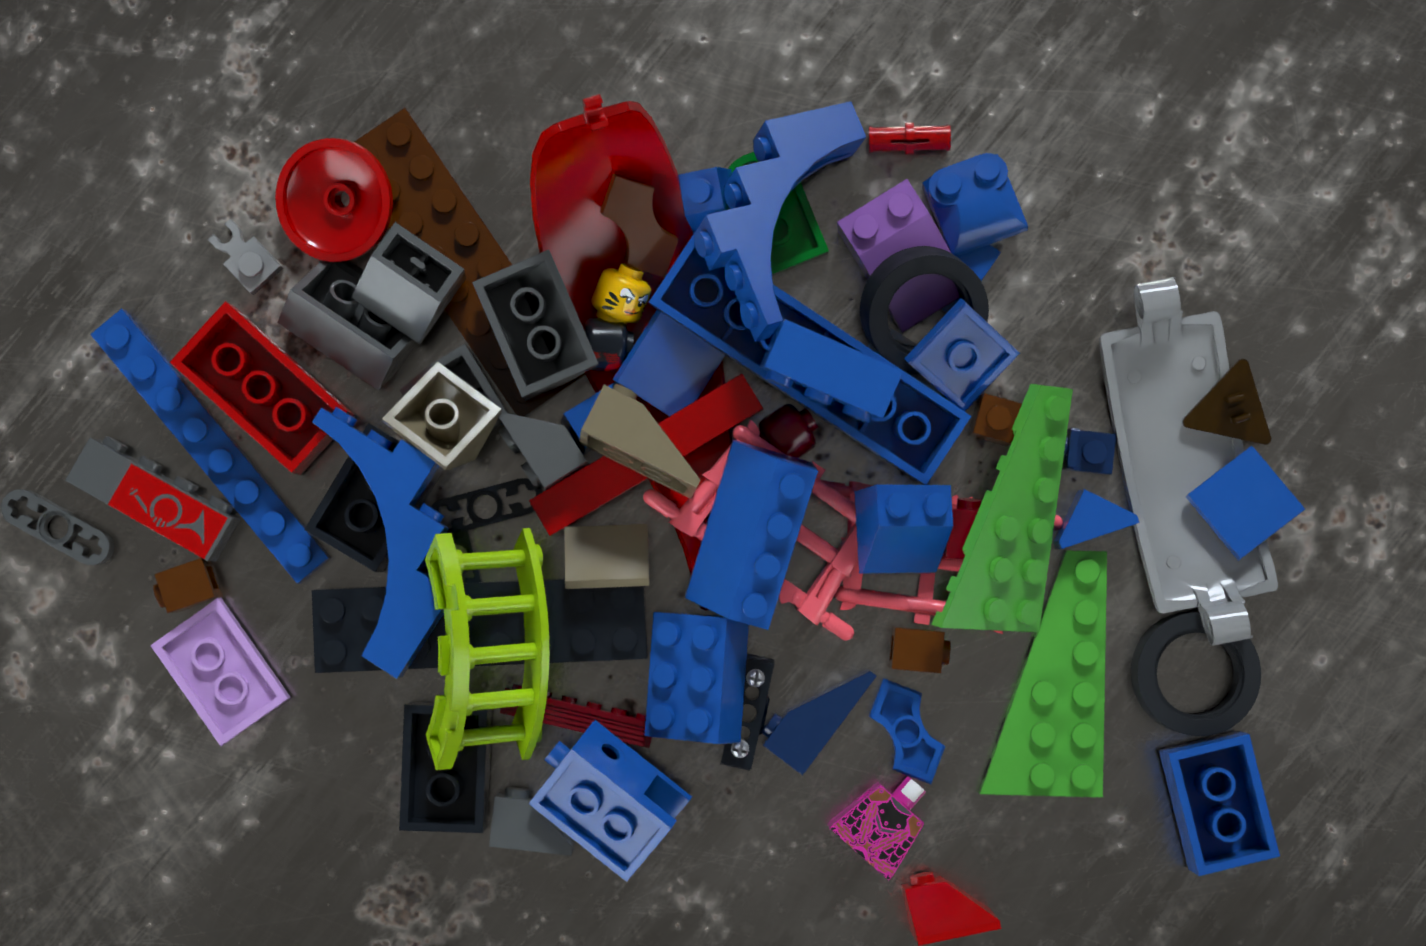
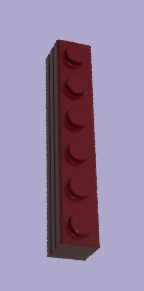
(578, 717)

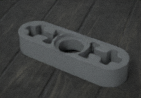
(37, 503)

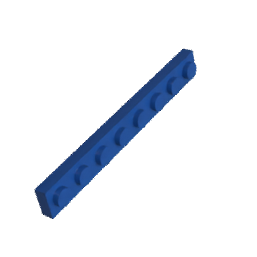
(210, 446)

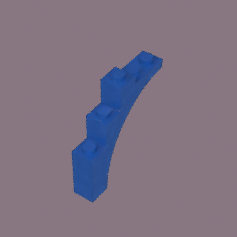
(743, 235)
(397, 483)

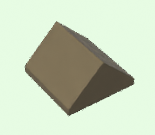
(444, 418)
(607, 556)

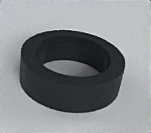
(892, 275)
(1219, 719)

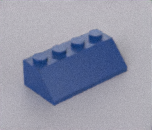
(751, 533)

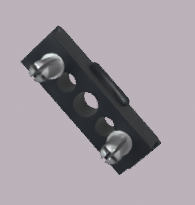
(758, 675)

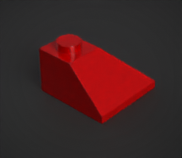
(943, 911)

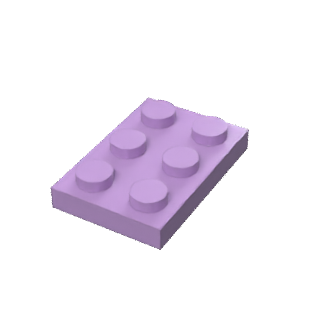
(220, 671)

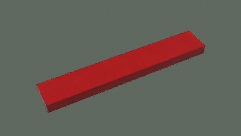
(608, 479)

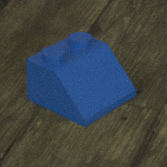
(902, 527)

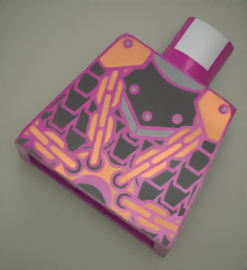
(881, 825)

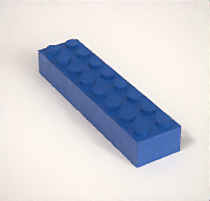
(918, 421)

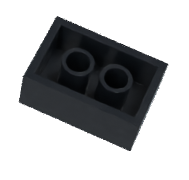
(351, 517)
(448, 797)

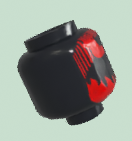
(609, 343)

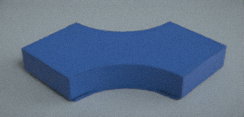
(899, 712)

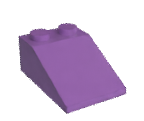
(891, 225)

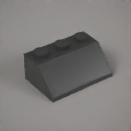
(328, 319)
(536, 325)

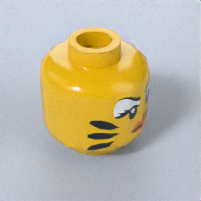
(621, 295)

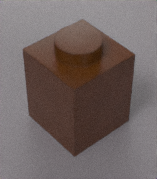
(994, 419)
(187, 586)
(918, 650)

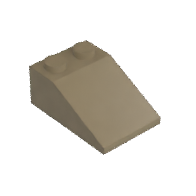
(631, 436)

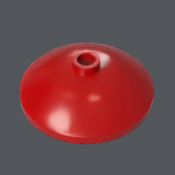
(312, 206)

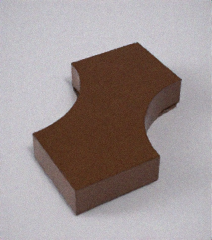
(647, 243)

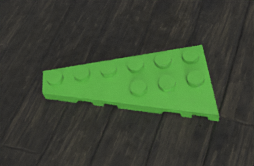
(1013, 530)
(1057, 709)

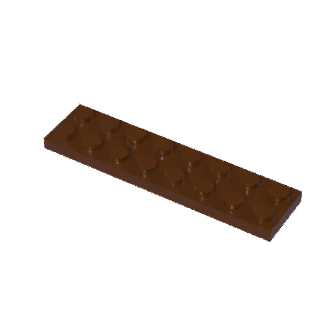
(440, 214)

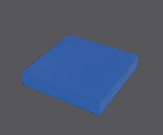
(962, 355)
(668, 365)
(1245, 503)

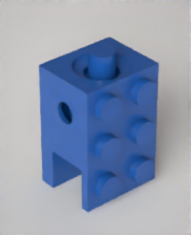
(609, 799)

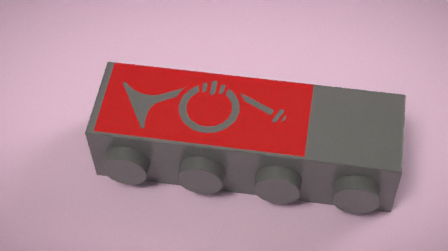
(154, 499)

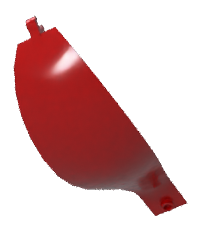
(567, 191)

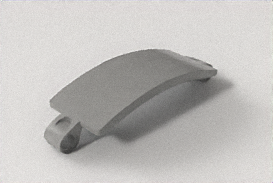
(1151, 384)

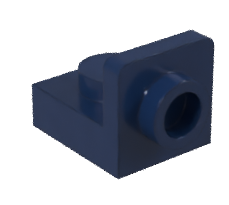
(1089, 452)

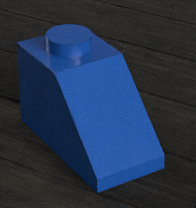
(703, 193)

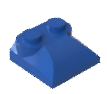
(974, 203)

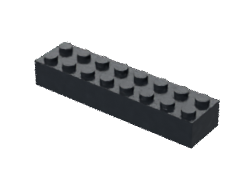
(581, 622)

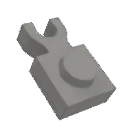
(248, 260)

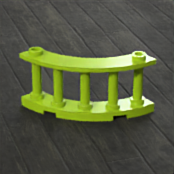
(458, 657)

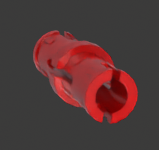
(909, 138)

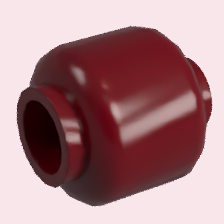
(789, 430)

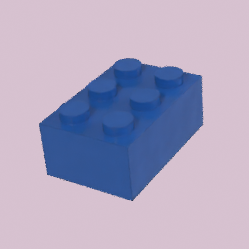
(830, 371)
(696, 678)
(1219, 803)

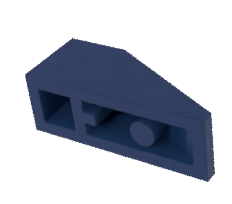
(808, 726)

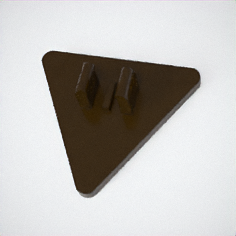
(1232, 408)

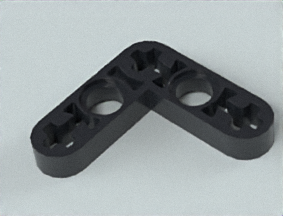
(461, 532)

